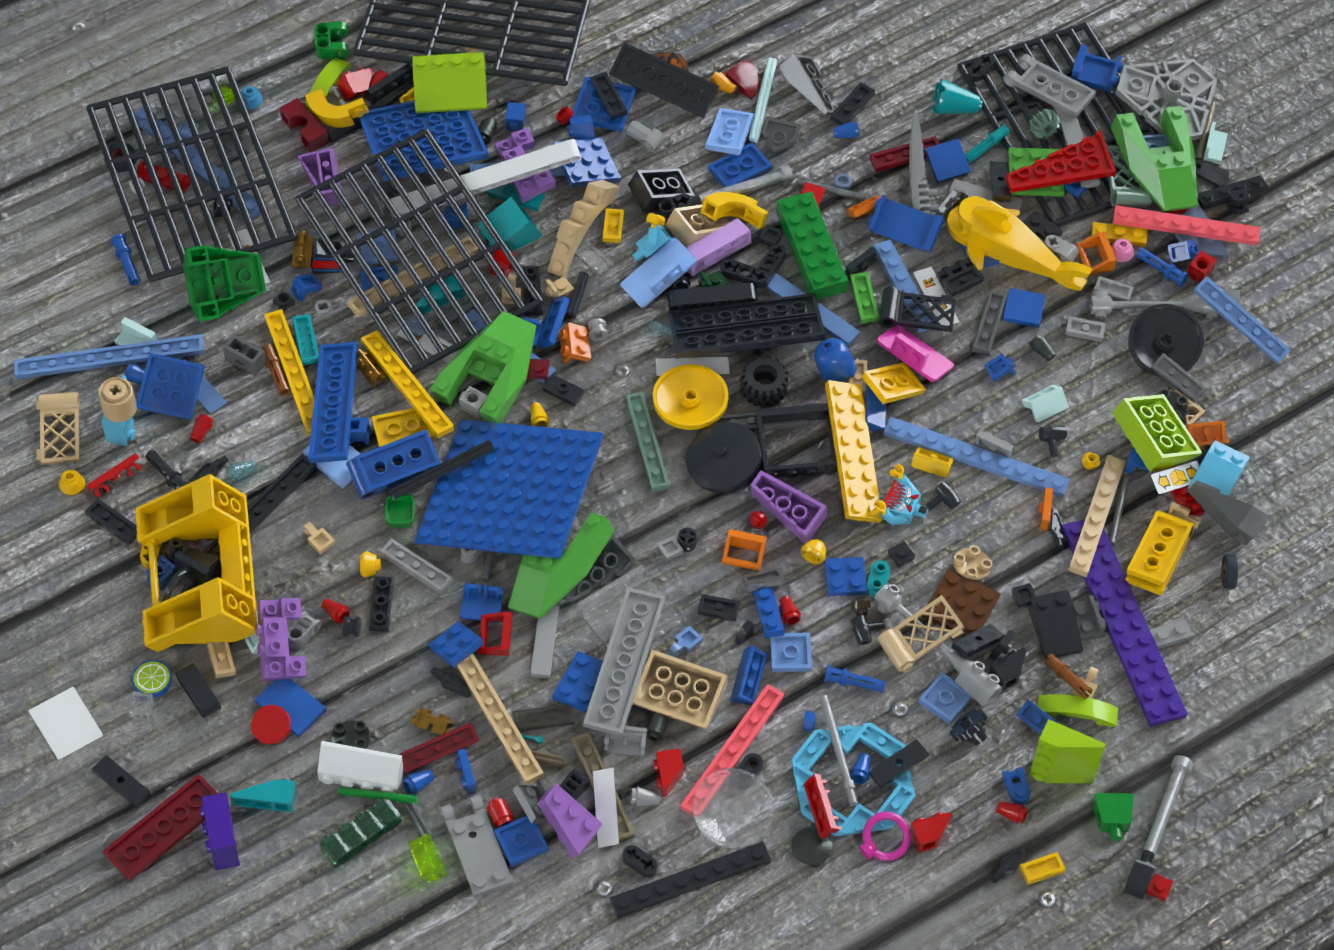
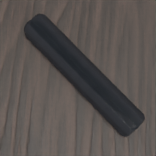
(577, 295)

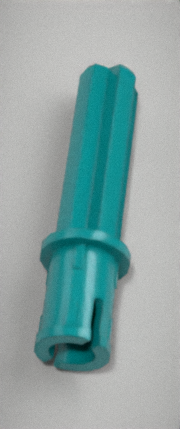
(987, 143)

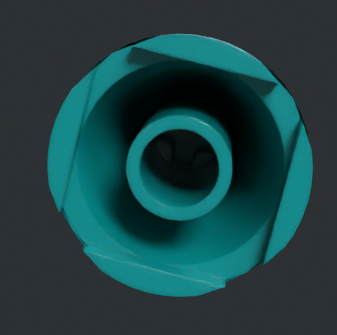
(954, 99)

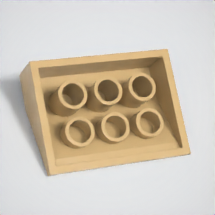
(680, 689)

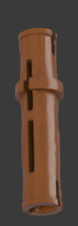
(273, 363)
(1062, 671)

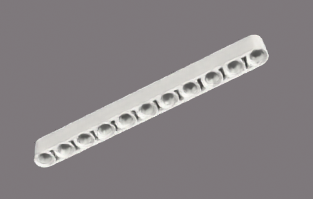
(501, 173)

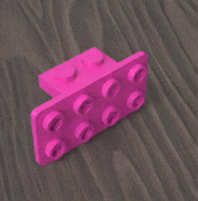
(915, 353)

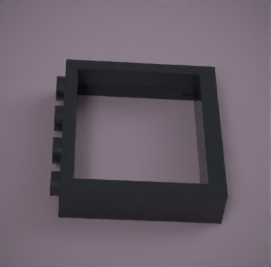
(795, 413)

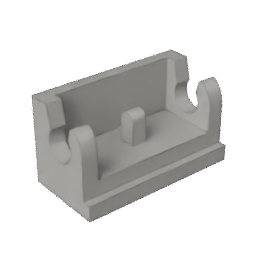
(631, 743)

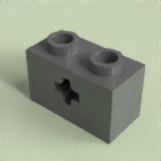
(244, 354)

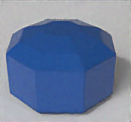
(809, 721)

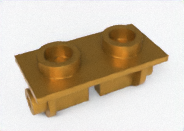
(302, 250)
(366, 365)
(424, 718)

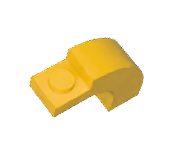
(334, 115)
(735, 205)

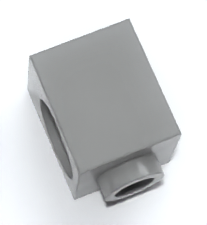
(467, 406)

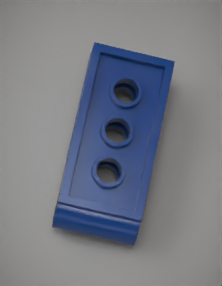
(364, 466)

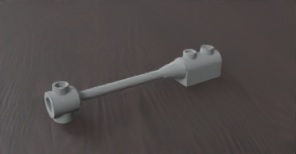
(1102, 304)
(971, 677)

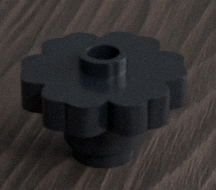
(970, 727)

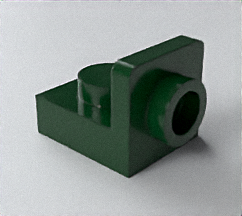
(713, 279)

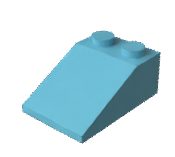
(120, 432)
(1221, 468)

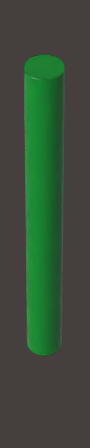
(378, 795)

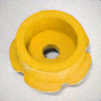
(1091, 465)

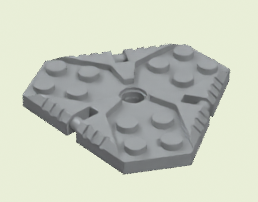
(1178, 84)

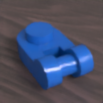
(1019, 791)

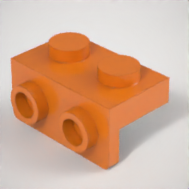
(574, 343)
(1207, 433)

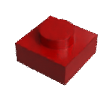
(1159, 887)

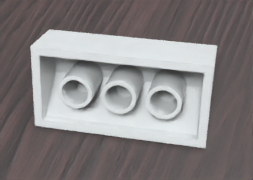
(360, 768)

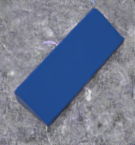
(875, 411)
(749, 676)

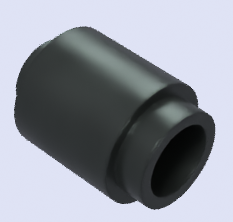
(487, 129)
(656, 726)

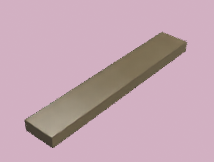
(592, 761)

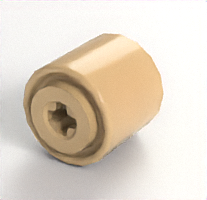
(117, 399)

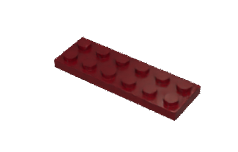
(159, 829)

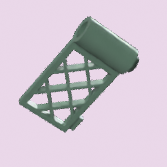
(1128, 194)

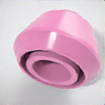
(1123, 250)

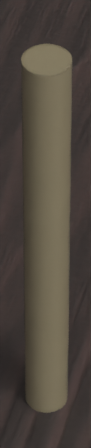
(1202, 143)

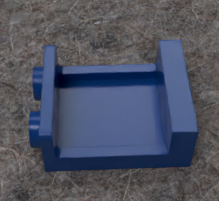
(1096, 70)

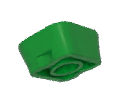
(400, 511)

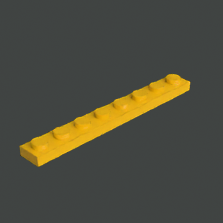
(292, 366)
(407, 384)

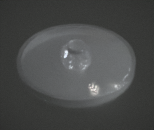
(732, 808)

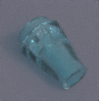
(240, 469)

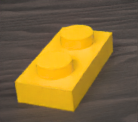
(613, 225)

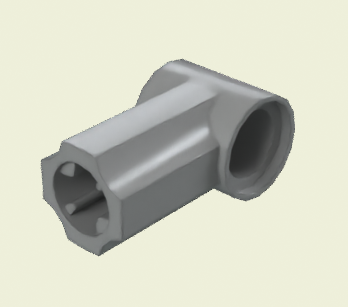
(649, 138)

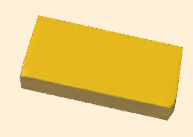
(932, 462)

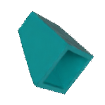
(512, 225)

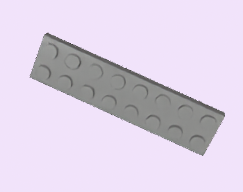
(624, 661)

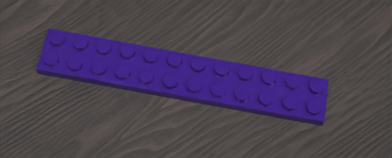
(1129, 632)

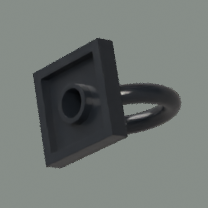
(187, 572)

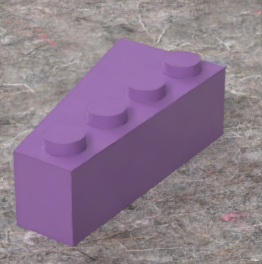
(791, 507)

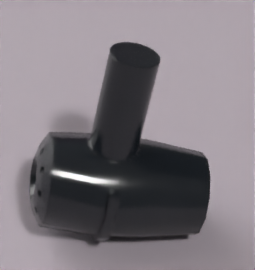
(1052, 434)
(946, 494)
(173, 546)
(862, 629)

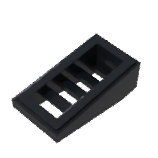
(569, 780)

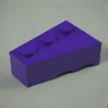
(219, 831)

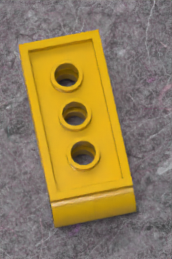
(1159, 552)

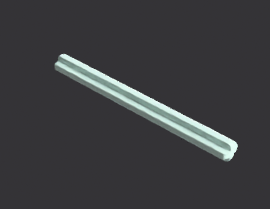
(762, 100)

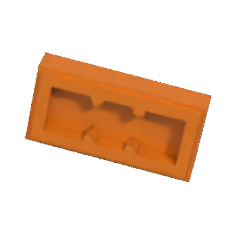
(862, 208)
(1045, 509)

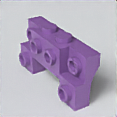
(515, 146)
(273, 639)

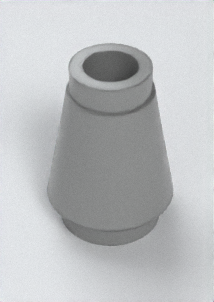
(643, 797)

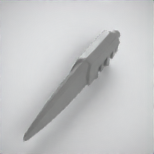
(918, 184)

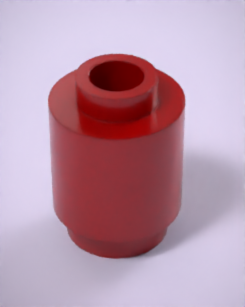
(499, 812)

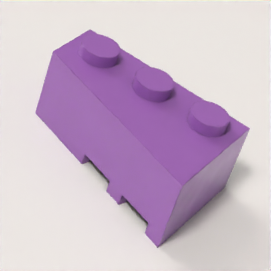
(320, 167)
(569, 819)

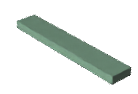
(647, 442)

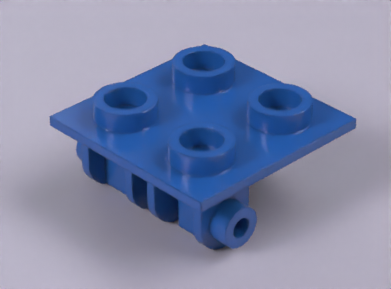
(480, 601)

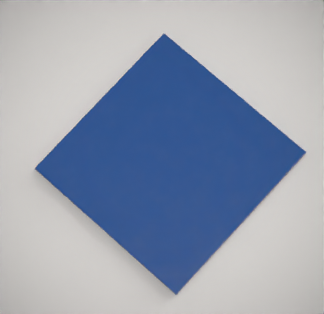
(514, 496)

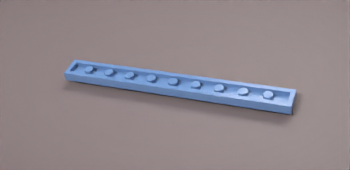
(197, 162)
(107, 356)
(976, 456)

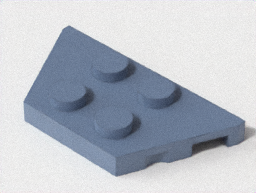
(1209, 246)

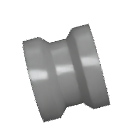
(597, 329)

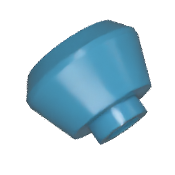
(251, 97)

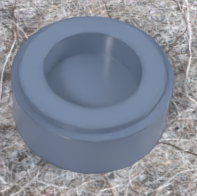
(843, 181)

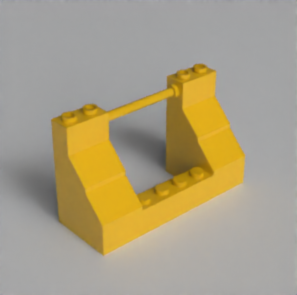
(219, 608)

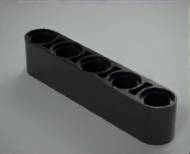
(711, 296)

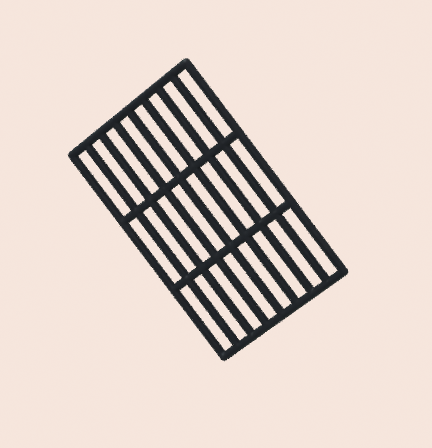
(504, 37)
(1024, 107)
(180, 143)
(405, 295)

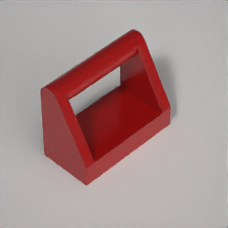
(504, 649)

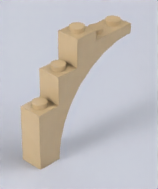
(572, 230)

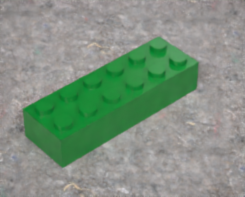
(811, 245)

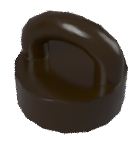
(862, 604)

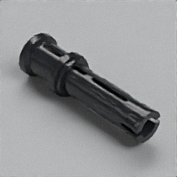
(172, 477)

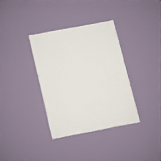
(65, 723)

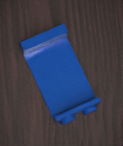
(905, 224)

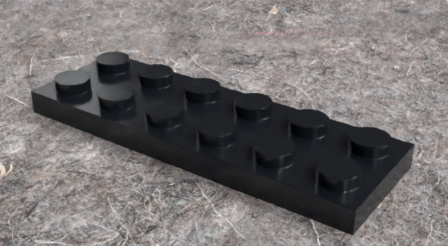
(664, 80)

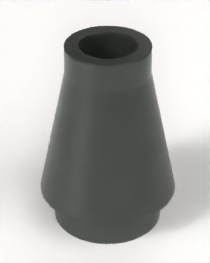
(1042, 347)

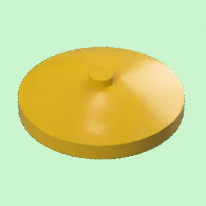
(690, 397)

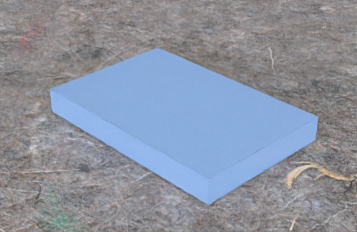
(729, 131)
(336, 470)

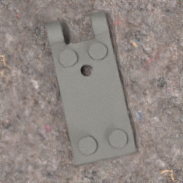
(1056, 87)
(480, 855)

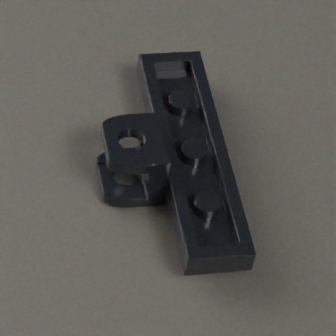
(1233, 194)

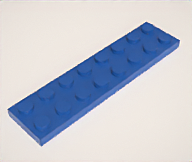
(333, 402)

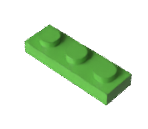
(864, 297)

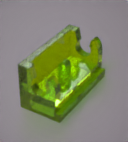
(427, 858)

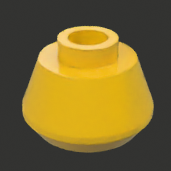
(71, 482)
(814, 551)
(369, 564)

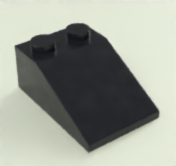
(657, 184)
(1055, 623)

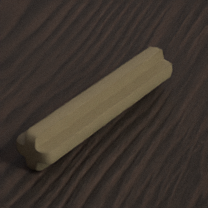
(546, 759)

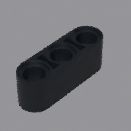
(198, 690)

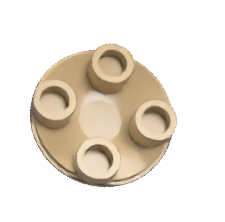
(972, 563)

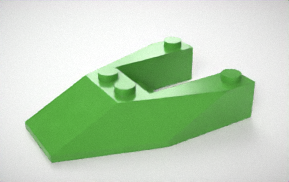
(1164, 171)
(495, 356)
(547, 580)

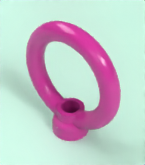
(870, 850)

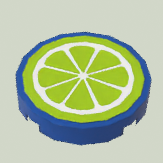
(152, 678)

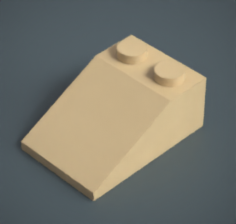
(690, 225)

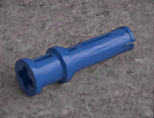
(124, 252)
(1170, 270)
(844, 674)

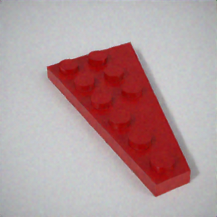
(1068, 165)

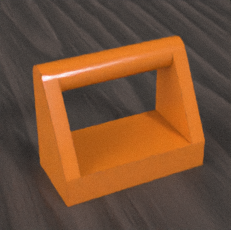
(1107, 255)
(745, 541)

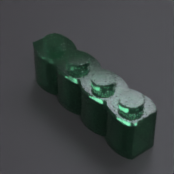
(361, 832)

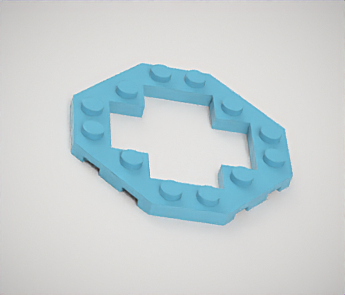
(849, 736)

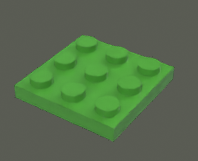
(1025, 157)

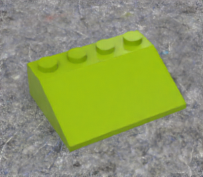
(449, 82)
(1156, 432)
(1066, 756)

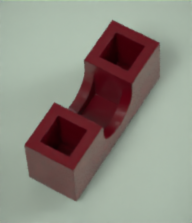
(297, 114)

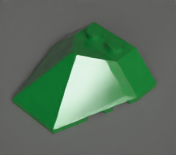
(220, 279)

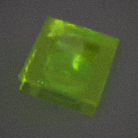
(227, 94)

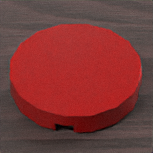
(271, 724)

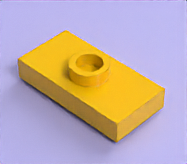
(1042, 868)

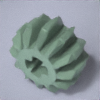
(1044, 123)

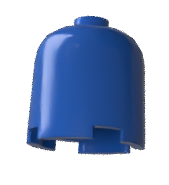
(834, 360)

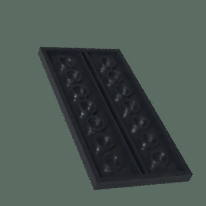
(746, 325)

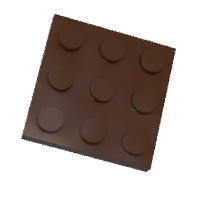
(968, 600)

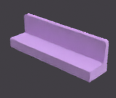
(719, 245)

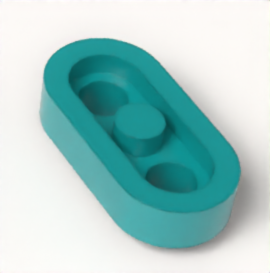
(878, 577)

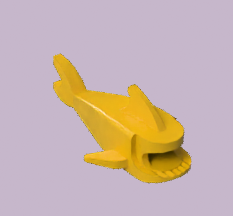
(999, 234)

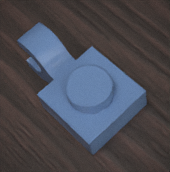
(685, 640)

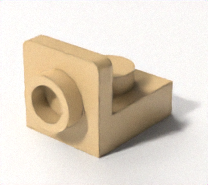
(558, 288)

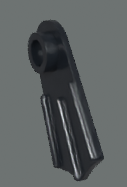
(1212, 173)

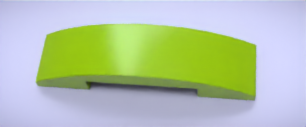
(329, 77)
(1076, 706)

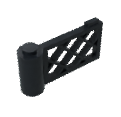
(893, 303)

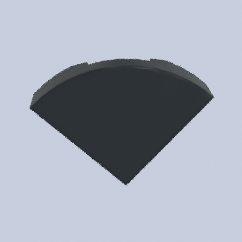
(745, 634)

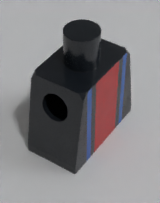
(323, 262)

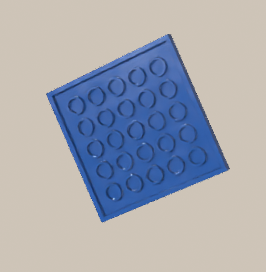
(452, 130)

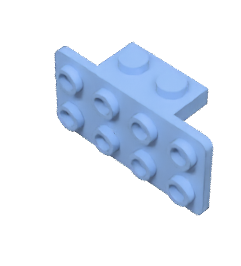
(658, 272)

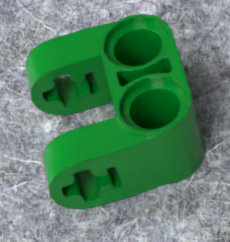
(324, 47)

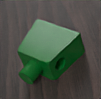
(1113, 813)

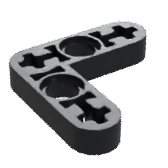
(759, 272)

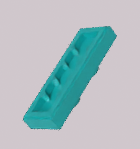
(506, 191)
(305, 339)

